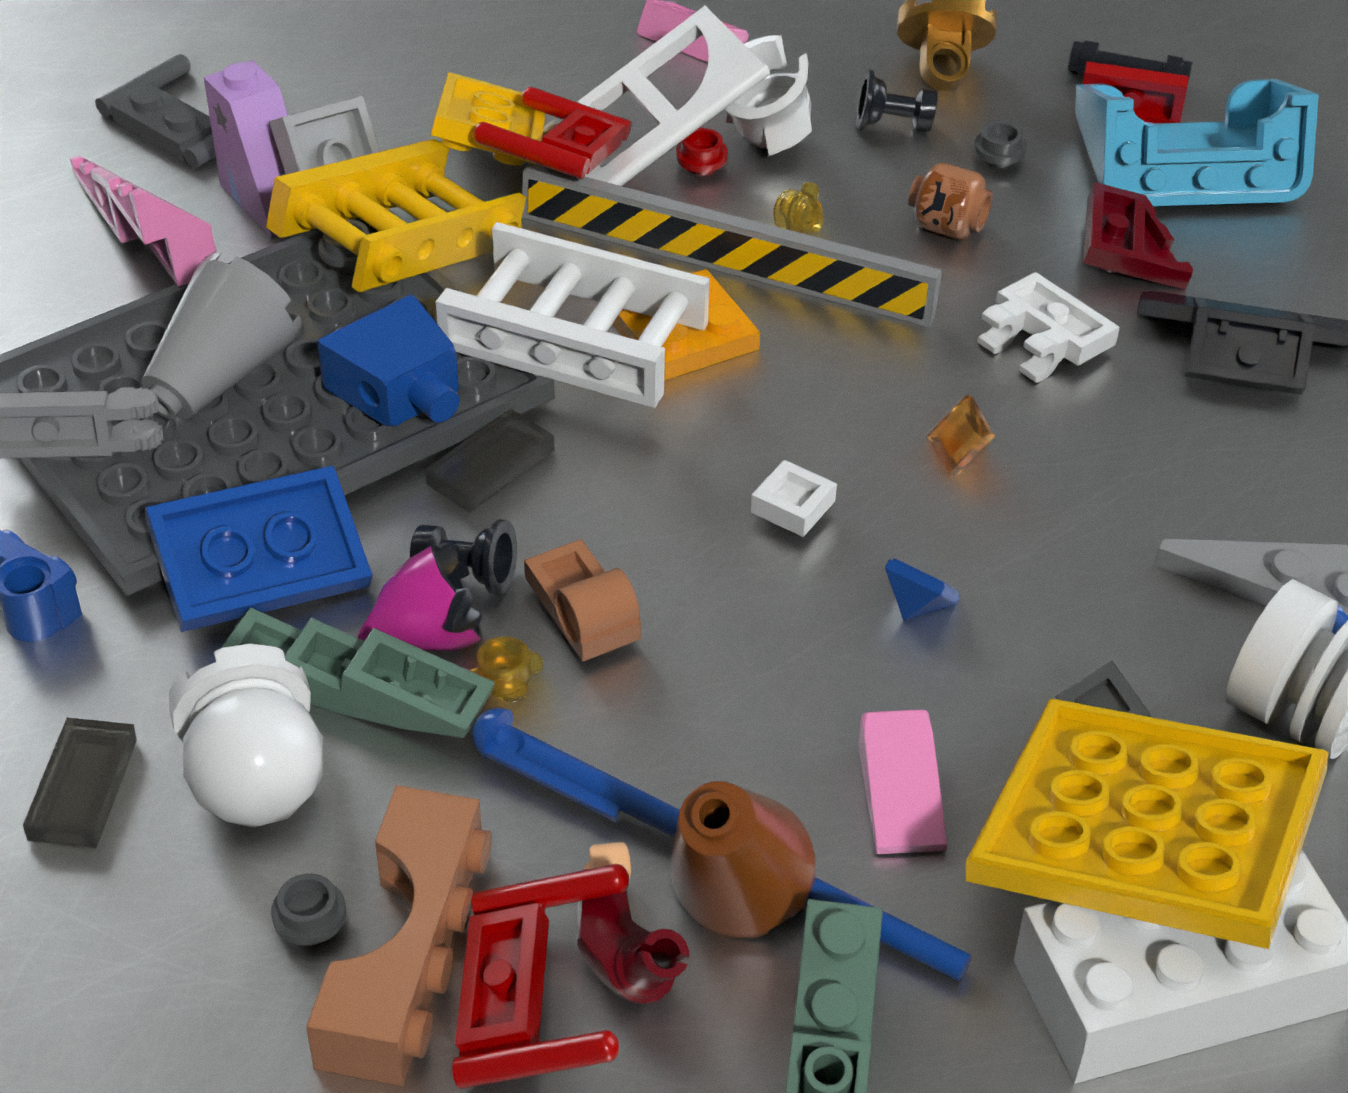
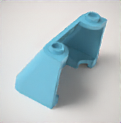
(1252, 157)

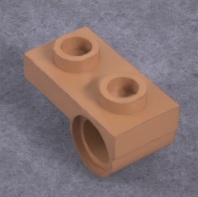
(588, 605)

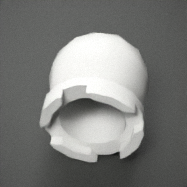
(247, 735)

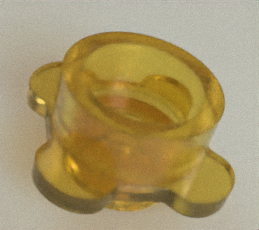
(799, 209)
(509, 665)

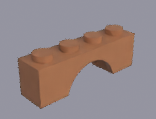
(376, 1005)

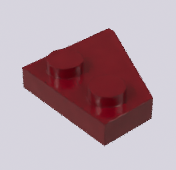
(1129, 238)

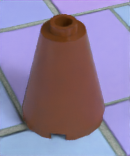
(740, 860)

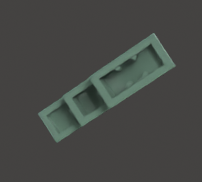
(375, 677)

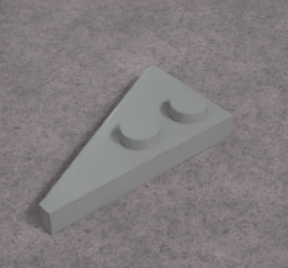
(1258, 568)

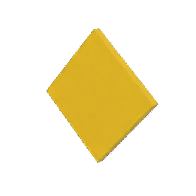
(1152, 821)

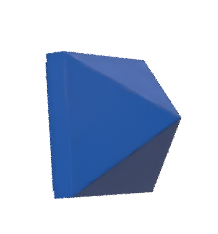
(917, 591)

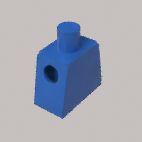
(393, 365)

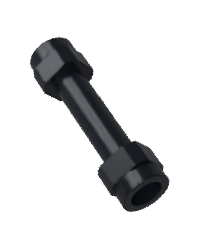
(1089, 52)

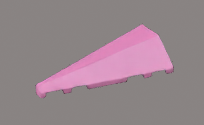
(134, 213)

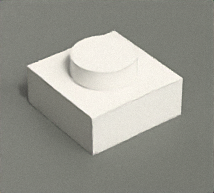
(793, 498)

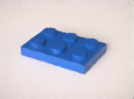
(257, 547)

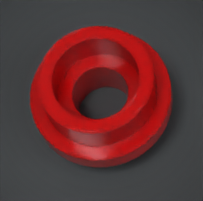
(702, 152)

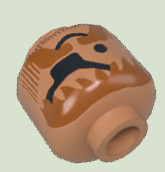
(950, 201)

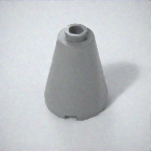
(218, 335)

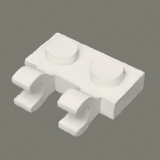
(1057, 326)

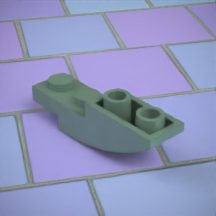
(835, 999)

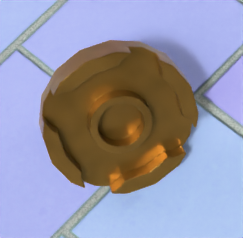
(946, 29)

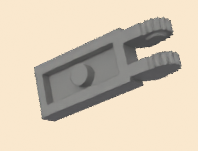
(78, 423)

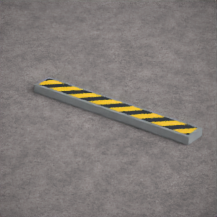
(733, 244)

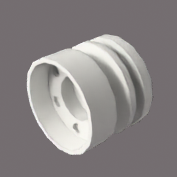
(1296, 661)

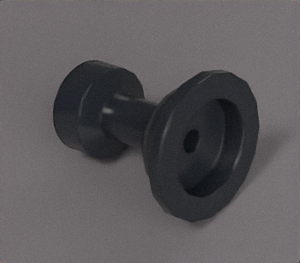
(875, 101)
(489, 556)

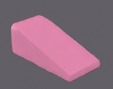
(902, 781)

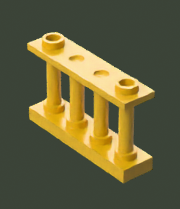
(387, 180)

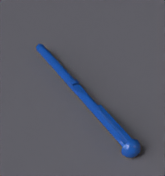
(609, 796)

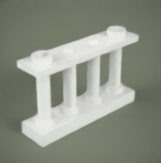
(566, 350)

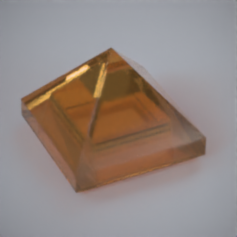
(961, 436)

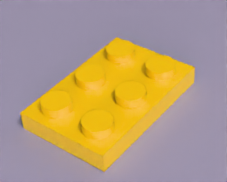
(473, 101)

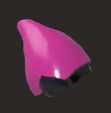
(427, 603)

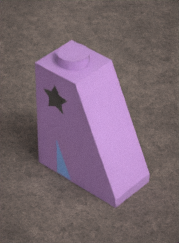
(246, 153)

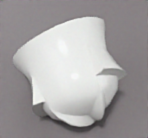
(779, 107)

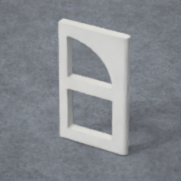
(729, 75)

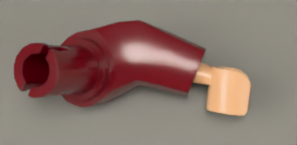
(621, 953)

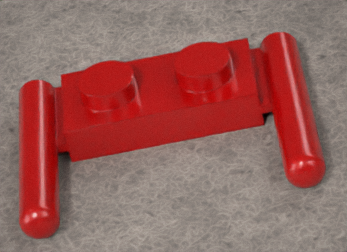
(571, 146)
(506, 982)

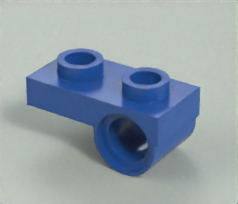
(35, 591)

